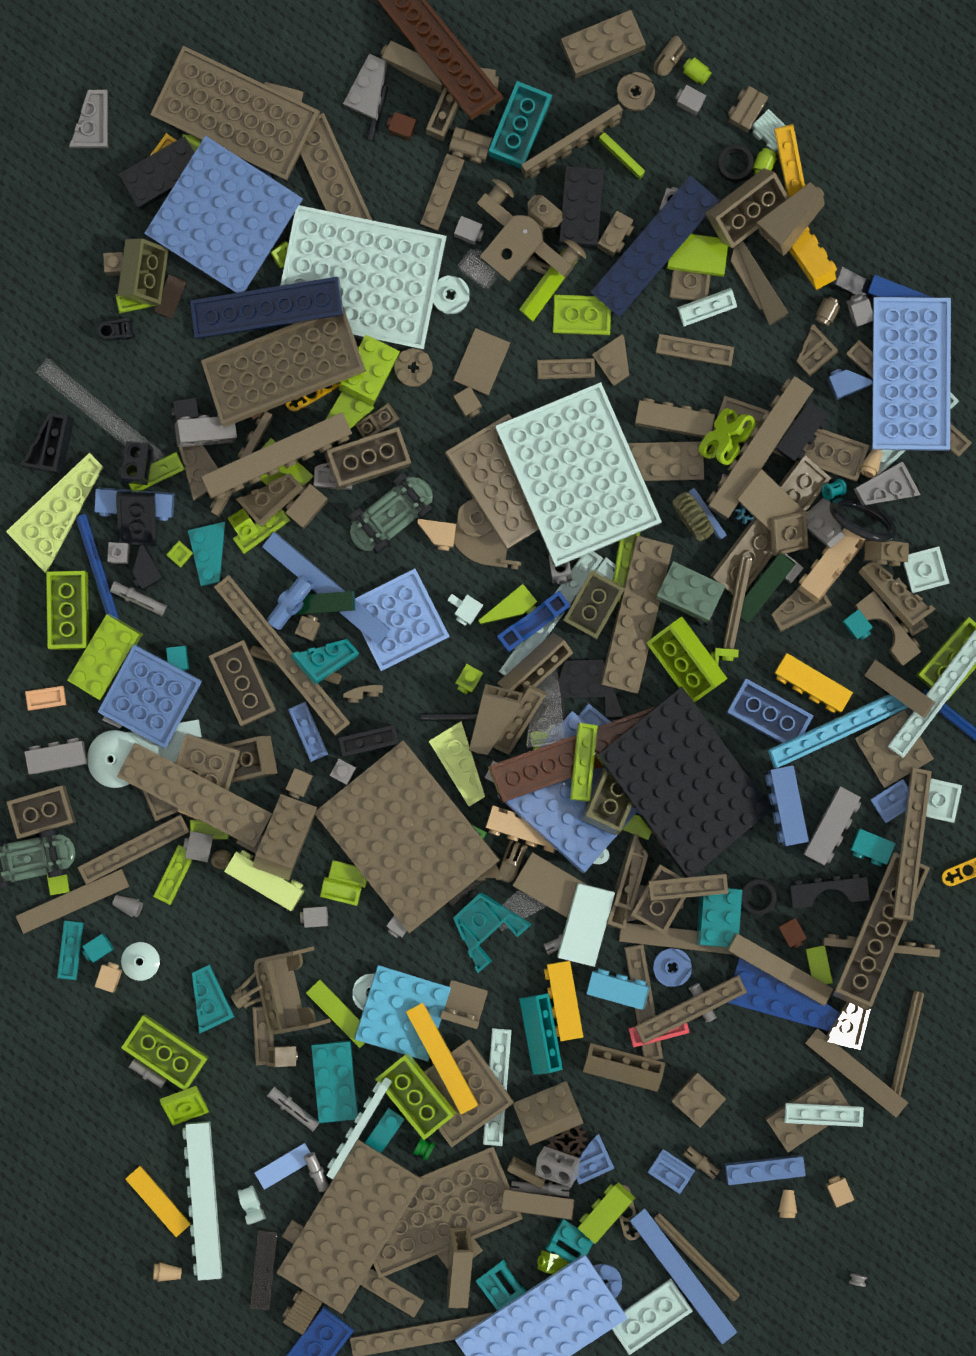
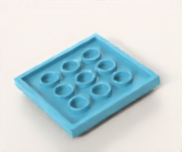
(385, 1015)

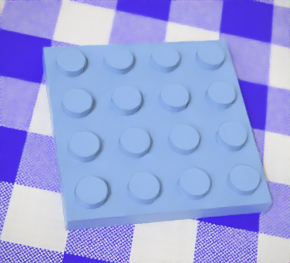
(408, 613)

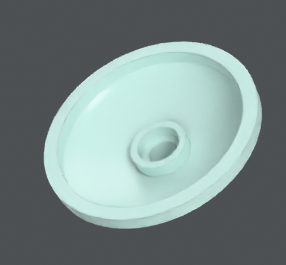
(114, 744)

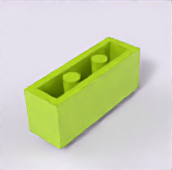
(605, 1212)

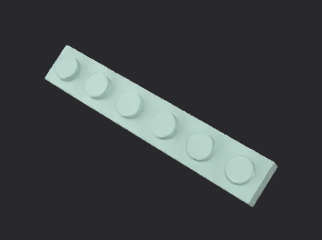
(354, 1133)

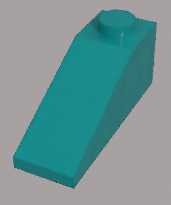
(385, 1129)

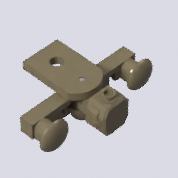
(524, 234)

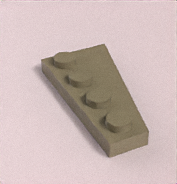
(896, 596)

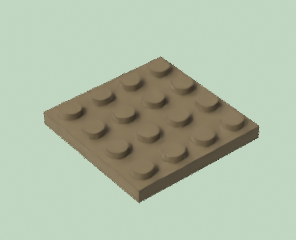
(485, 1087)

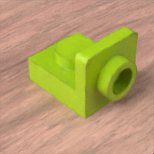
(243, 524)
(726, 654)
(468, 679)
(550, 1262)

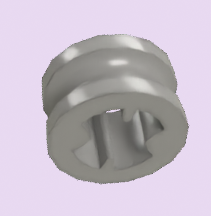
(858, 1279)

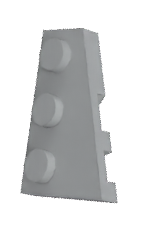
(367, 88)
(93, 122)
(887, 486)

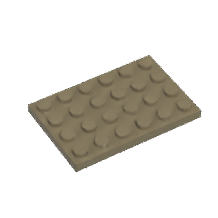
(493, 484)

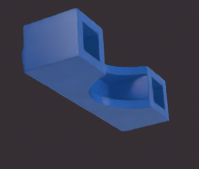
(533, 621)

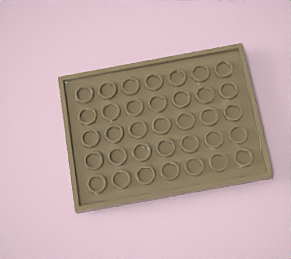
(406, 836)

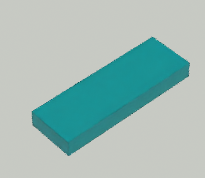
(70, 950)

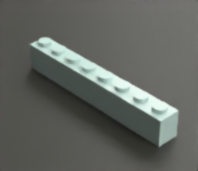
(204, 1201)

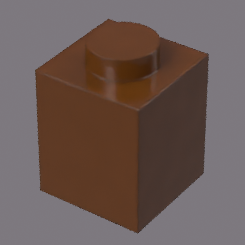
(401, 126)
(792, 933)

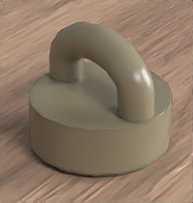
(221, 859)

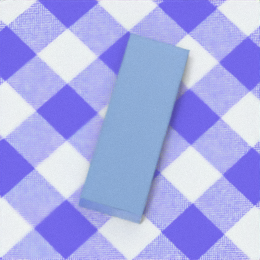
(282, 1166)

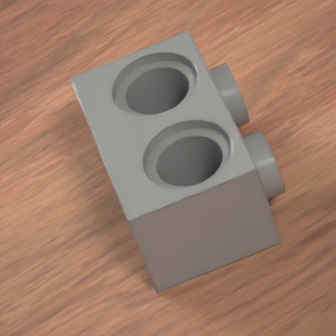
(557, 1166)

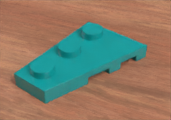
(207, 551)

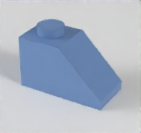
(846, 383)

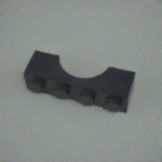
(854, 889)

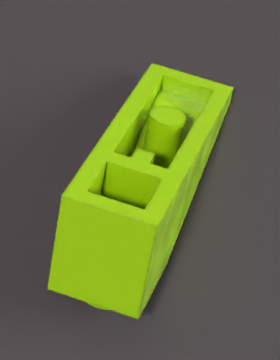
(513, 605)

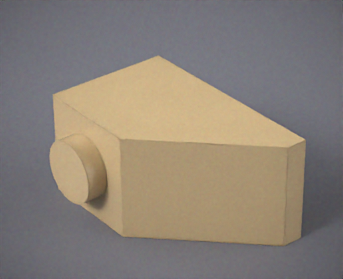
(439, 533)

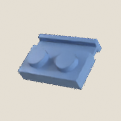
(891, 801)
(671, 1171)

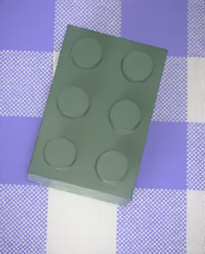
(690, 592)

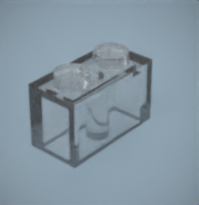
(478, 269)

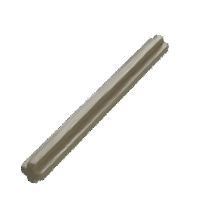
(907, 1041)
(696, 1257)

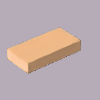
(45, 698)

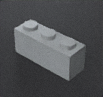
(203, 431)
(56, 756)

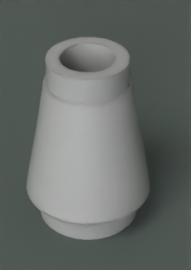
(128, 905)

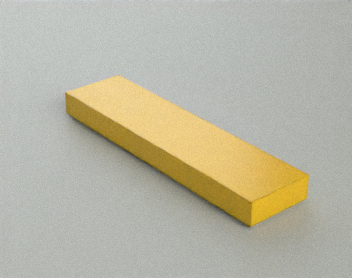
(789, 159)
(158, 1201)

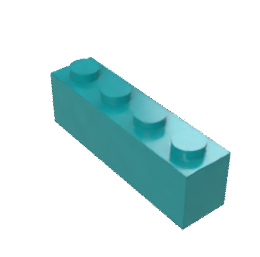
(541, 1034)

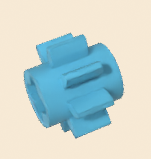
(740, 511)

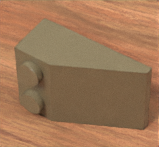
(255, 758)

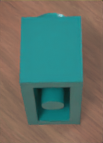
(872, 846)

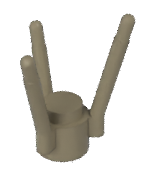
(242, 997)

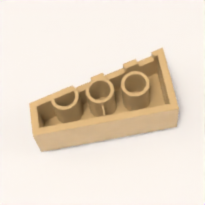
(830, 566)
(513, 825)

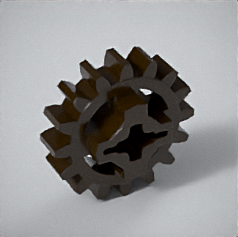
(566, 1147)

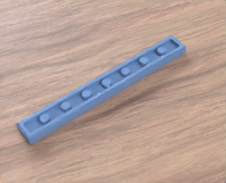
(322, 583)
(683, 1276)

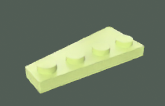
(454, 754)

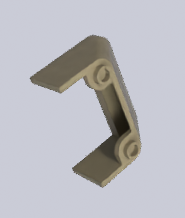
(281, 995)

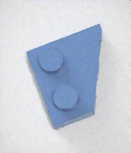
(593, 1161)

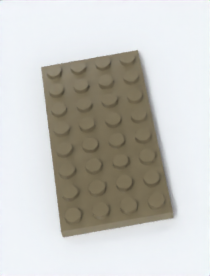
(235, 112)
(282, 367)
(449, 1197)
(350, 1226)

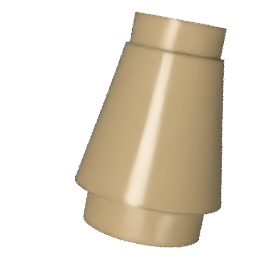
(871, 464)
(787, 1204)
(166, 1272)

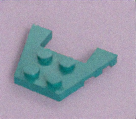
(480, 920)

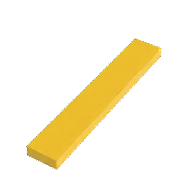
(442, 1058)

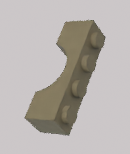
(903, 646)

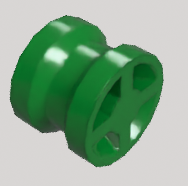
(424, 1148)

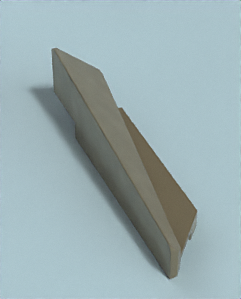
(757, 284)
(627, 884)

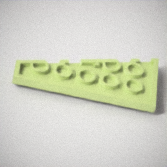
(48, 522)

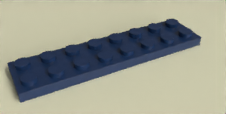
(654, 246)
(267, 307)

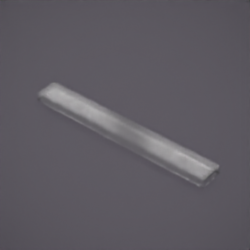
(92, 406)

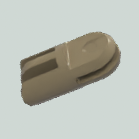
(669, 56)
(508, 867)

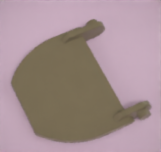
(484, 549)

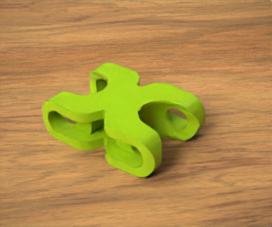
(727, 436)

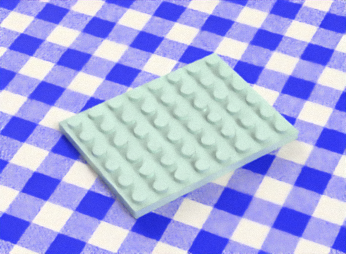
(382, 268)
(578, 474)

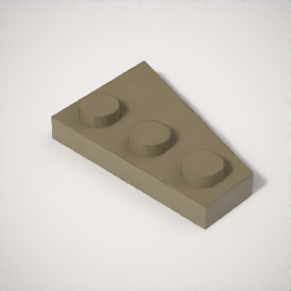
(797, 609)

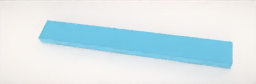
(835, 730)

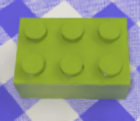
(378, 363)

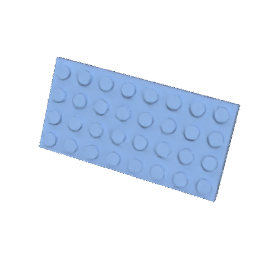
(911, 373)
(549, 1318)

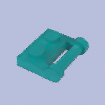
(572, 1238)
(495, 1289)

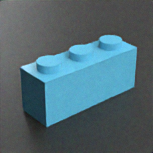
(618, 989)

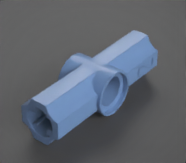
(290, 602)

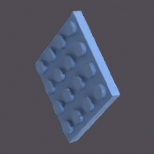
(149, 696)

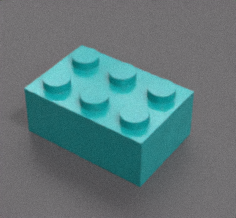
(719, 918)

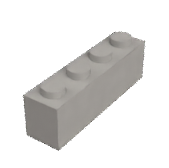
(832, 825)

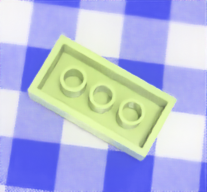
(270, 885)

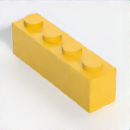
(813, 260)
(813, 683)
(564, 999)

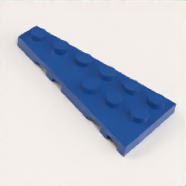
(780, 1000)

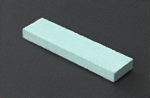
(823, 1114)

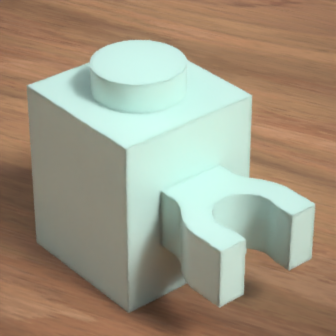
(467, 609)

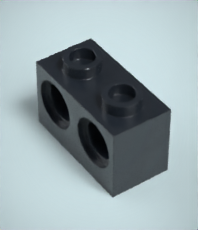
(141, 463)

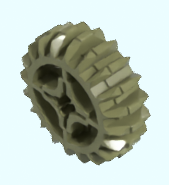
(693, 516)

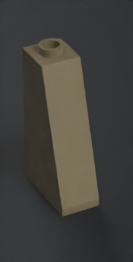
(411, 65)
(791, 218)
(494, 715)
(537, 1204)
(459, 1267)

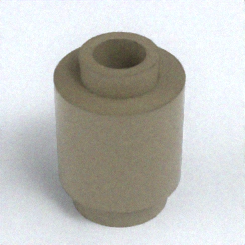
(827, 311)

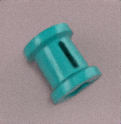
(834, 489)

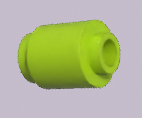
(696, 71)
(765, 159)

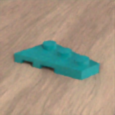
(325, 660)
(210, 1000)

